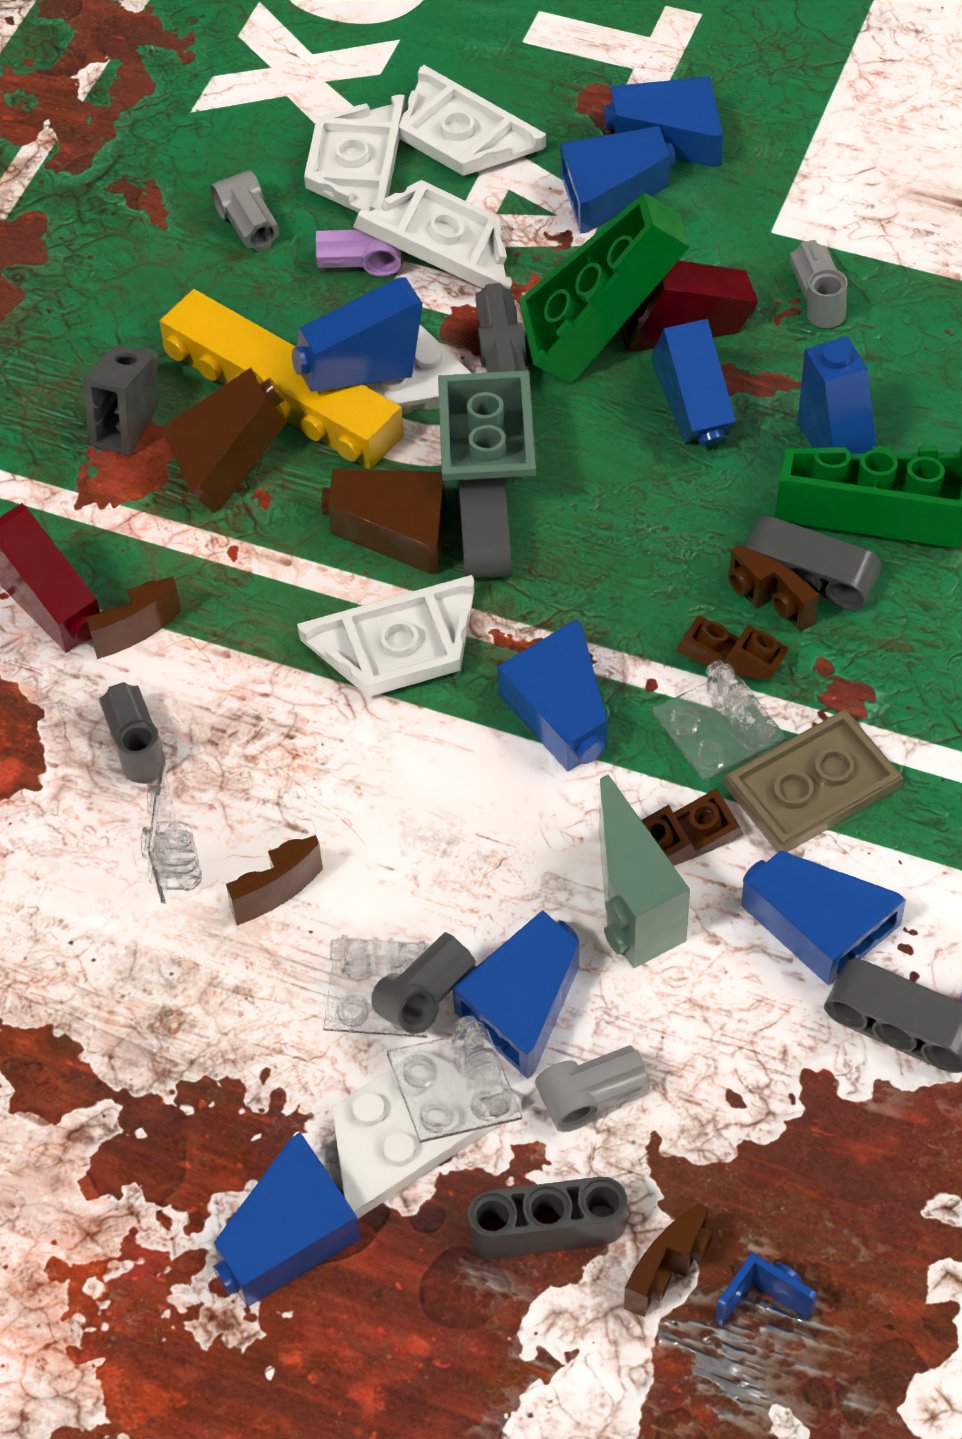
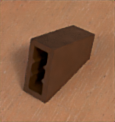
(225, 436)
(389, 513)

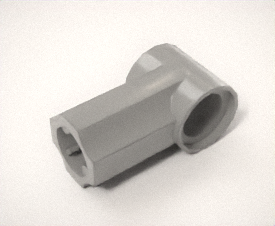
(243, 203)
(820, 283)
(579, 1092)

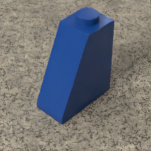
(680, 108)
(612, 171)
(362, 340)
(694, 382)
(836, 398)
(558, 696)
(820, 911)
(522, 989)
(284, 1226)

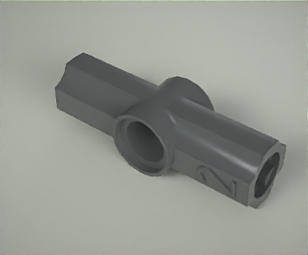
(499, 333)

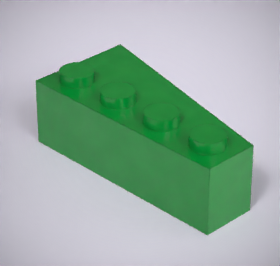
(600, 286)
(875, 492)

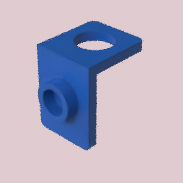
(774, 1280)

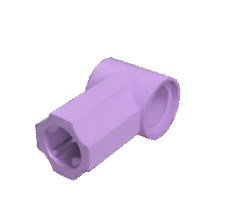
(356, 249)

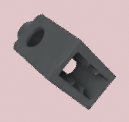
(121, 398)

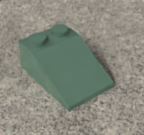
(486, 425)
(641, 887)

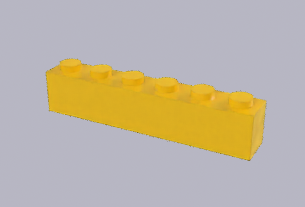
(225, 344)

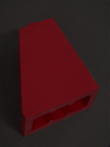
(689, 295)
(43, 580)

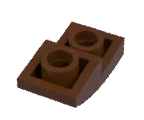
(767, 580)
(149, 610)
(751, 655)
(693, 828)
(292, 869)
(670, 1252)

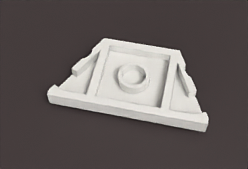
(463, 127)
(355, 154)
(441, 232)
(422, 388)
(396, 638)
(381, 1147)

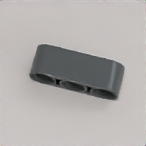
(485, 528)
(833, 568)
(898, 1014)
(568, 1199)

